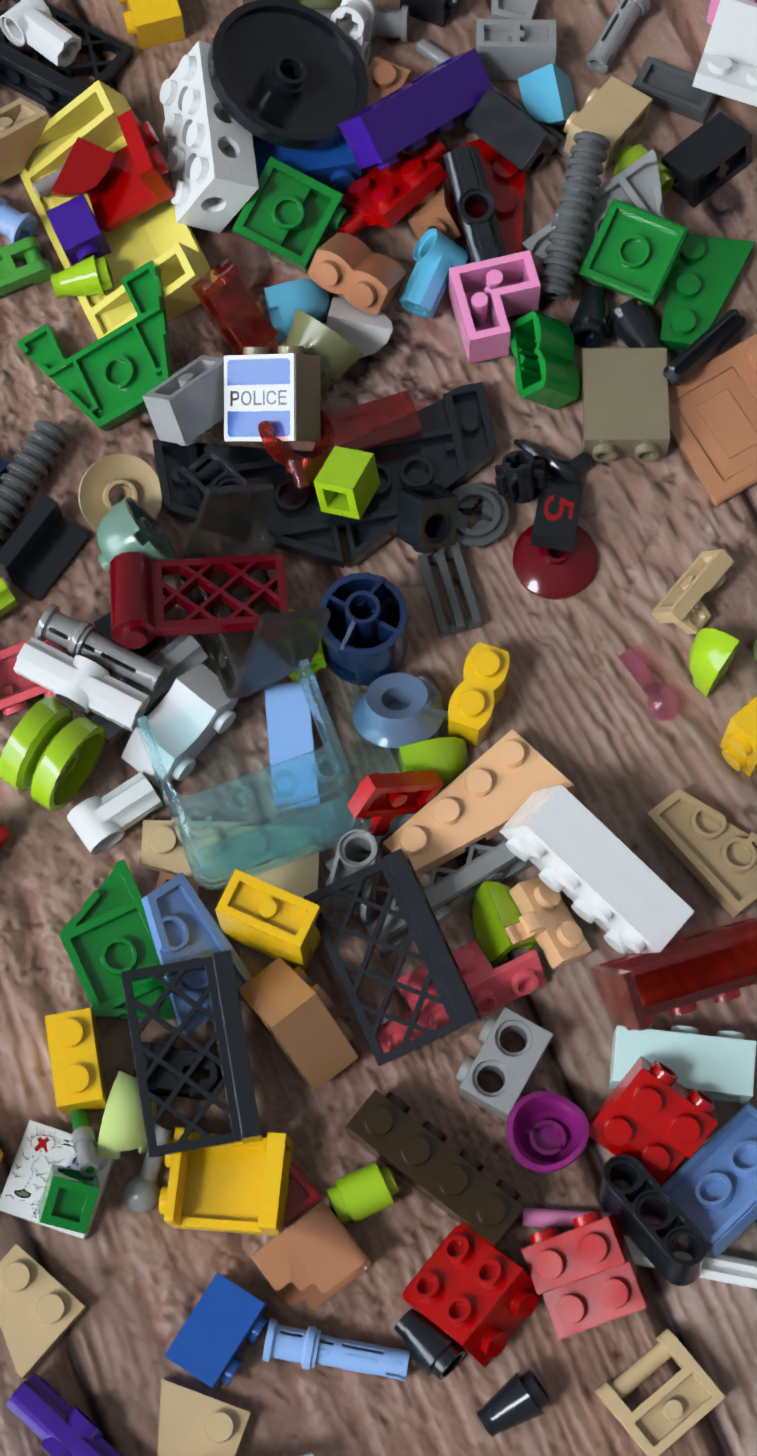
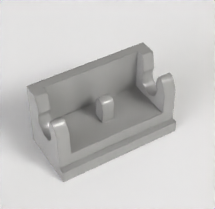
(515, 46)

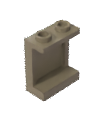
(625, 403)

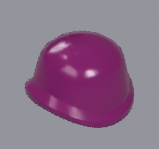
(546, 1131)

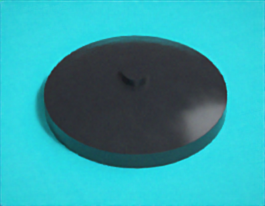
(286, 73)

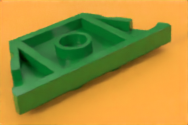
(112, 938)

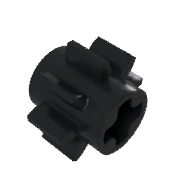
(520, 476)

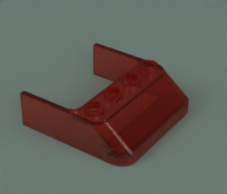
(680, 975)

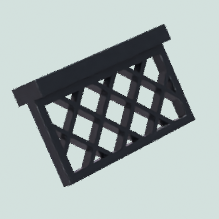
(54, 86)
(429, 941)
(231, 1047)

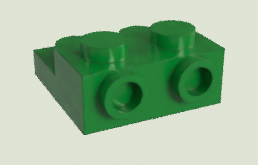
(290, 214)

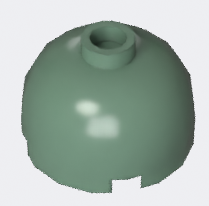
(130, 529)

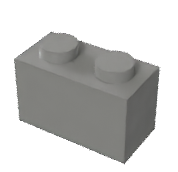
(188, 401)

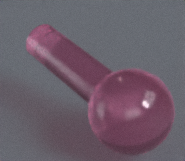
(662, 702)

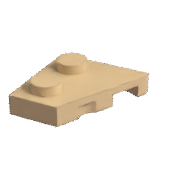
(33, 1309)

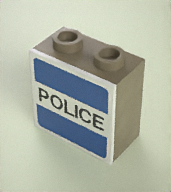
(275, 389)

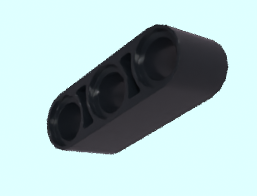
(654, 1240)

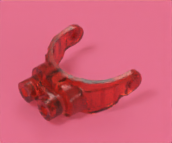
(300, 467)

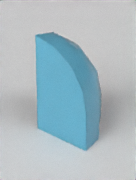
(548, 95)
(292, 295)

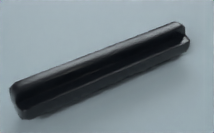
(704, 347)

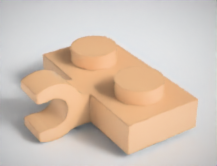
(548, 922)

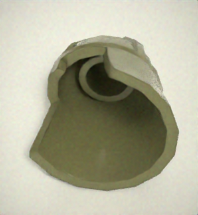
(318, 339)

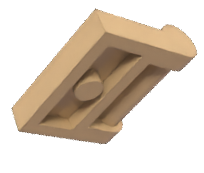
(672, 1407)

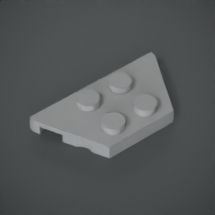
(635, 185)

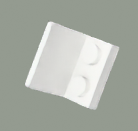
(731, 53)

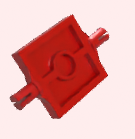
(392, 192)

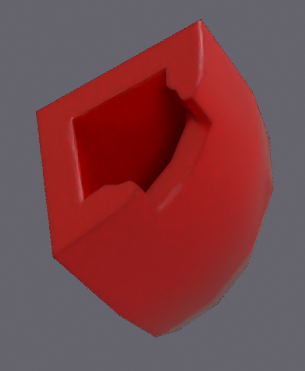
(82, 170)

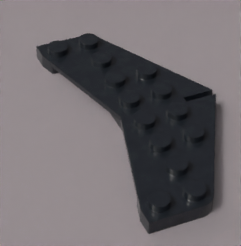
(451, 448)

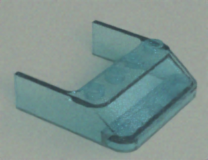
(267, 814)

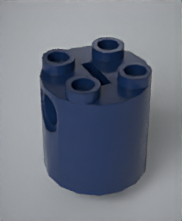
(365, 628)

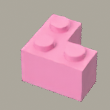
(488, 294)

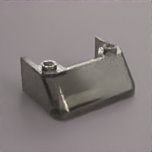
(247, 662)

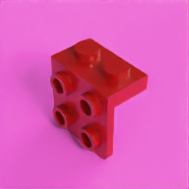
(134, 179)
(473, 1294)

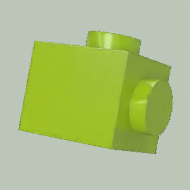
(347, 482)

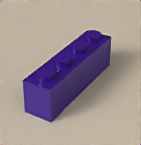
(416, 110)

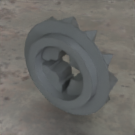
(493, 510)

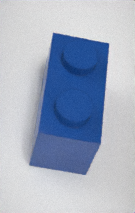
(218, 1331)

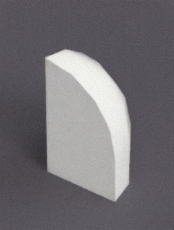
(359, 328)

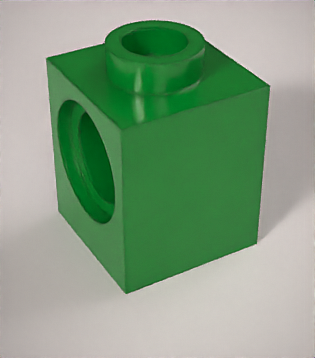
(68, 1199)

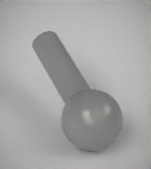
(143, 1191)

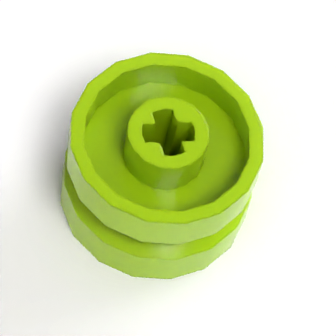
(51, 753)

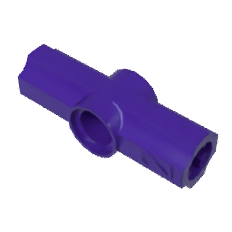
(60, 1426)

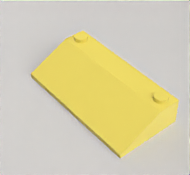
(136, 242)

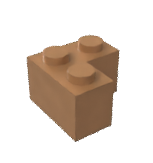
(299, 1021)

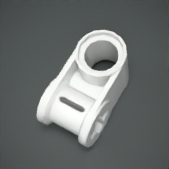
(357, 22)

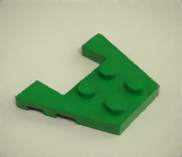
(121, 366)

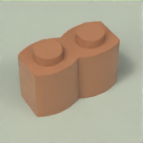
(351, 269)

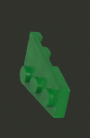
(700, 287)

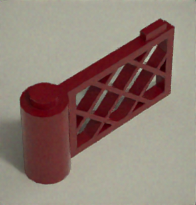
(139, 591)

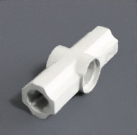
(81, 683)

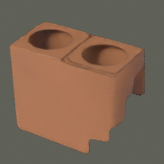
(311, 1259)

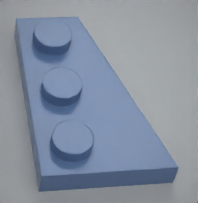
(185, 932)

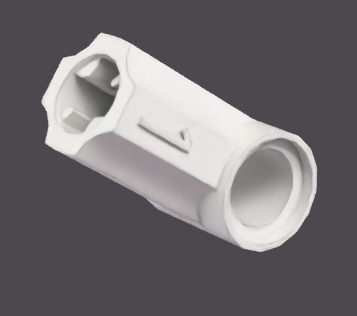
(33, 24)
(104, 819)

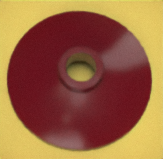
(552, 576)

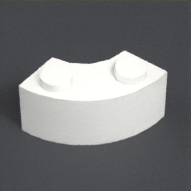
(183, 724)

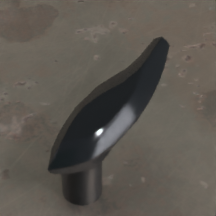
(558, 466)

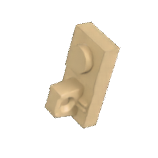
(683, 601)

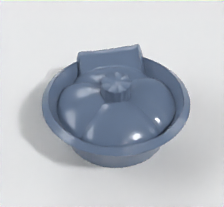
(399, 710)

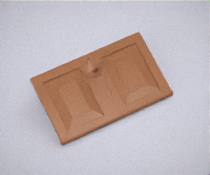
(717, 421)

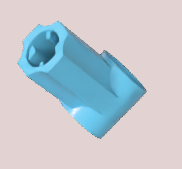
(430, 276)

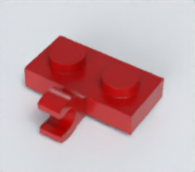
(392, 794)

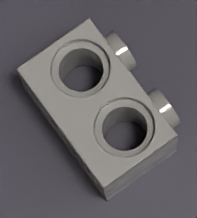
(513, 1068)

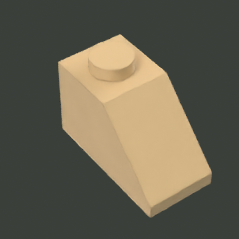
(19, 132)

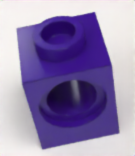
(78, 230)

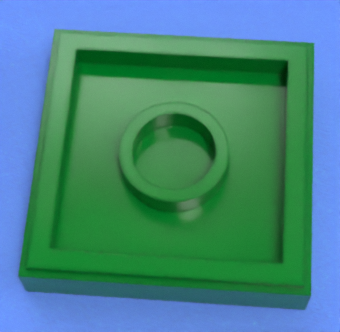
(634, 252)

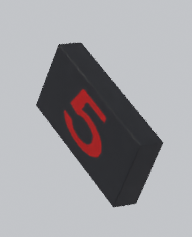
(557, 515)

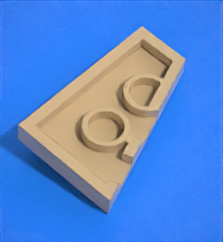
(710, 848)

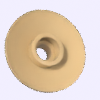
(123, 471)

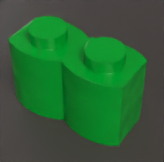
(544, 360)

